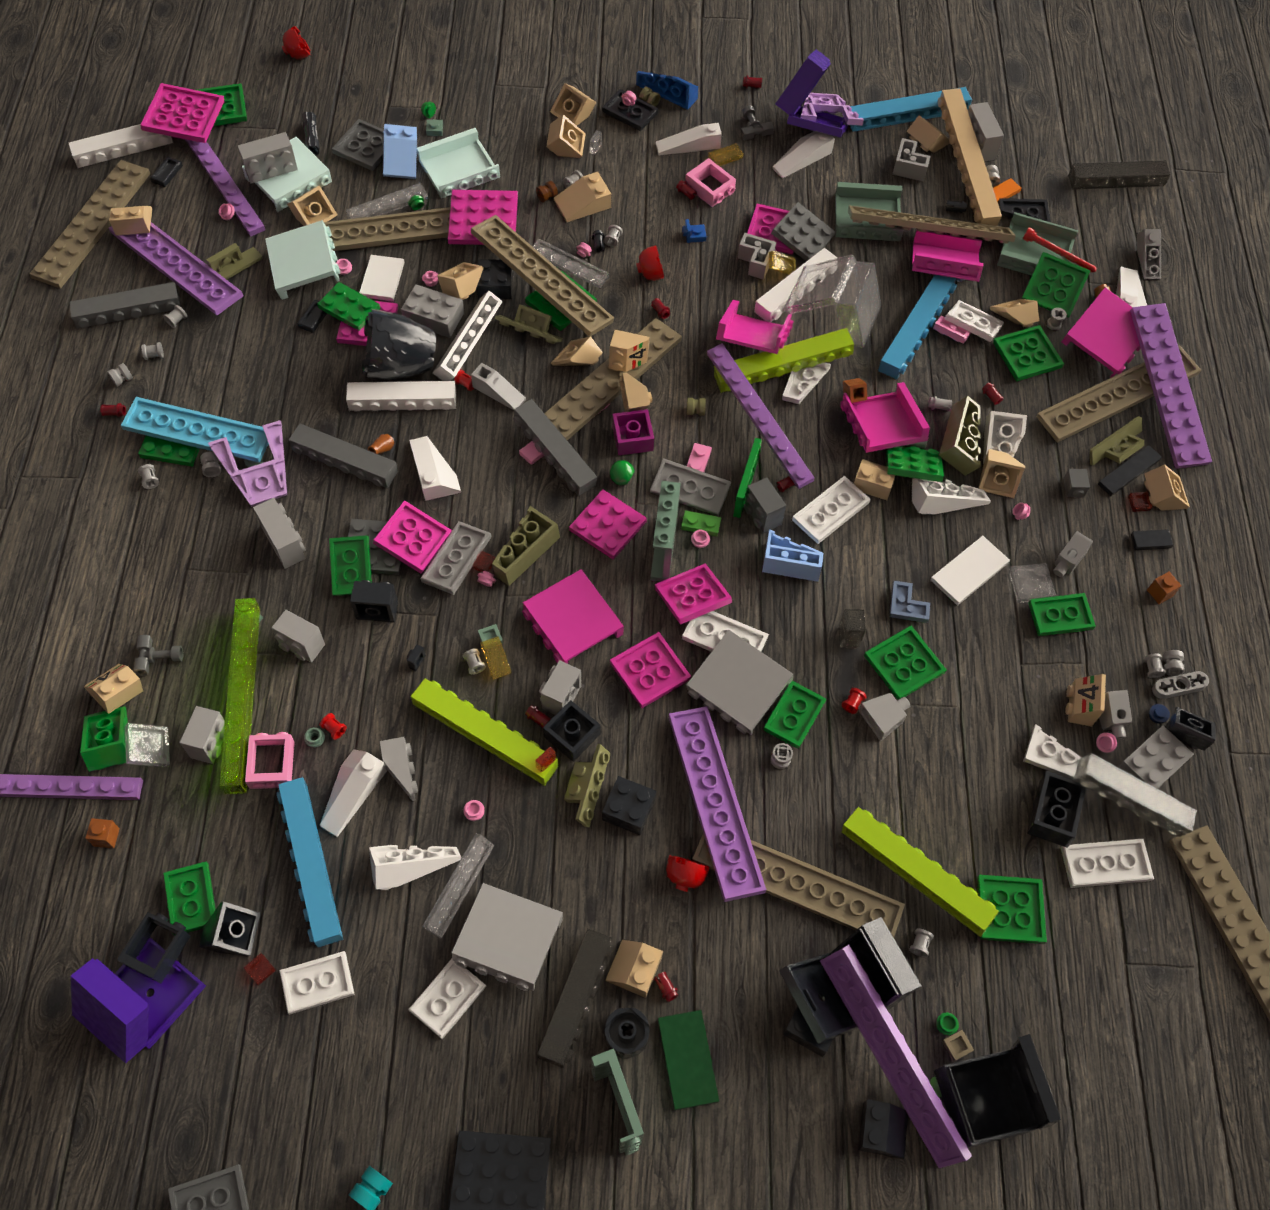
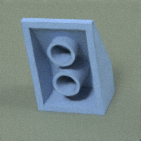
(399, 151)

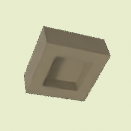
(957, 1045)

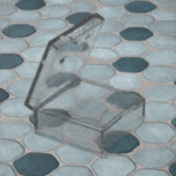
(847, 285)

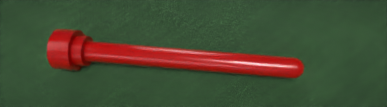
(1031, 236)

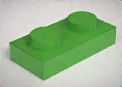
(696, 521)

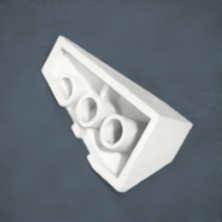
(694, 139)
(804, 152)
(1130, 287)
(1003, 432)
(434, 473)
(942, 497)
(353, 785)
(397, 866)

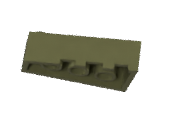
(962, 436)
(526, 545)

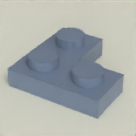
(905, 608)

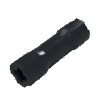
(310, 132)

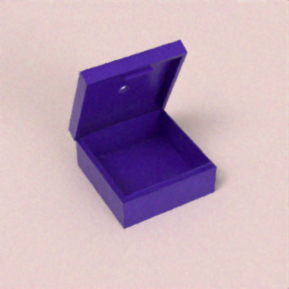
(798, 91)
(118, 1005)

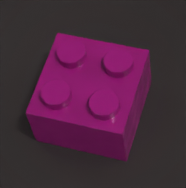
(633, 432)

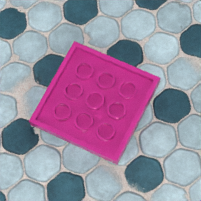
(182, 113)
(476, 206)

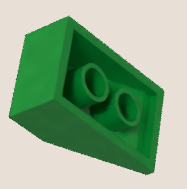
(104, 739)

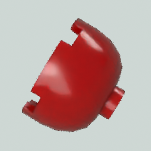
(295, 44)
(650, 264)
(686, 872)

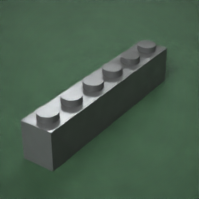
(124, 305)
(554, 447)
(343, 456)

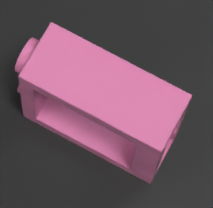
(702, 171)
(269, 780)

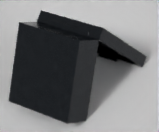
(879, 959)
(998, 1094)

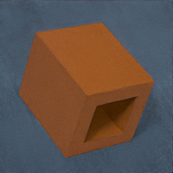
(855, 389)
(1164, 587)
(102, 833)

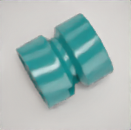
(370, 1189)

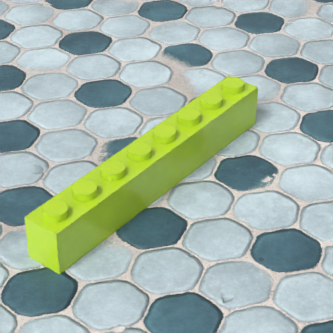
(792, 357)
(481, 729)
(920, 871)

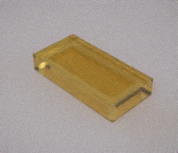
(726, 155)
(781, 262)
(495, 658)

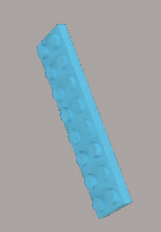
(194, 428)

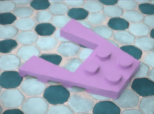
(829, 102)
(262, 480)

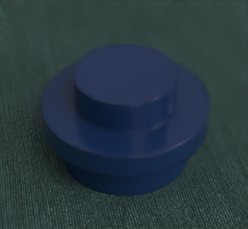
(1159, 713)

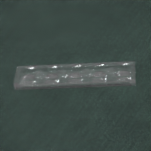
(386, 203)
(572, 264)
(458, 886)

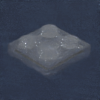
(1031, 582)
(147, 745)

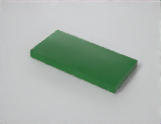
(747, 477)

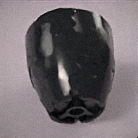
(396, 346)

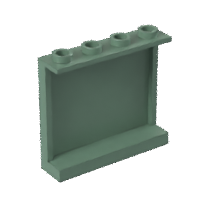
(868, 196)
(1024, 255)
(665, 530)
(607, 1065)

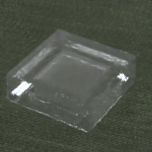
(595, 142)

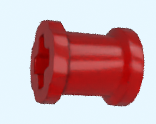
(464, 380)
(853, 701)
(333, 726)

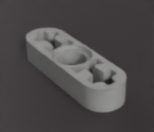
(1174, 690)

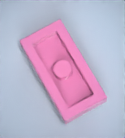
(951, 330)
(699, 457)

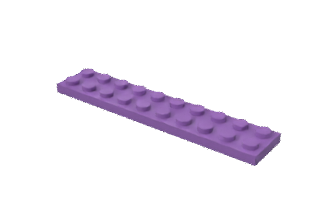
(183, 268)
(1170, 386)
(716, 804)
(895, 1058)

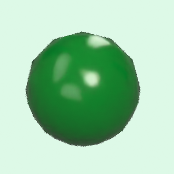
(621, 472)

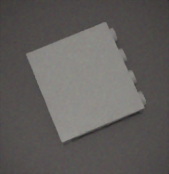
(738, 682)
(506, 937)

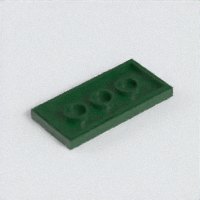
(688, 1060)

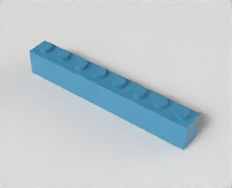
(901, 110)
(917, 326)
(310, 863)

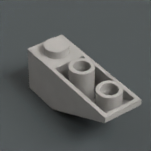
(1150, 253)
(495, 386)
(396, 760)

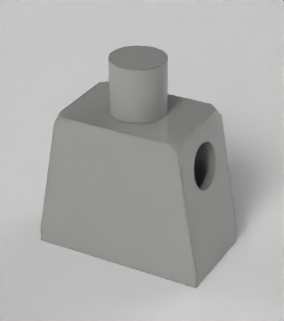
(1072, 554)
(1116, 713)
(884, 714)

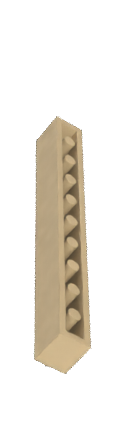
(969, 157)

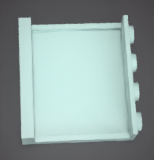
(457, 163)
(291, 185)
(302, 257)

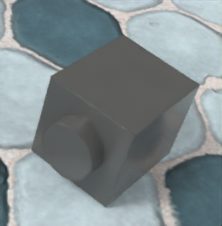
(1076, 483)

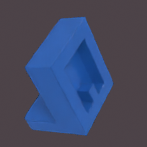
(694, 233)

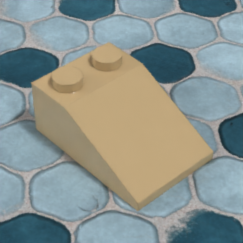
(584, 197)

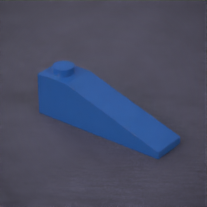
(669, 87)

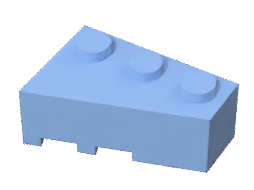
(791, 559)

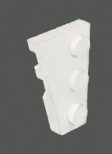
(803, 381)
(1050, 755)

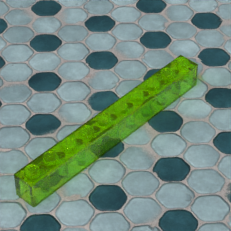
(240, 696)

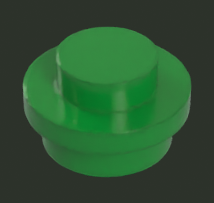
(428, 109)
(416, 202)
(947, 1024)

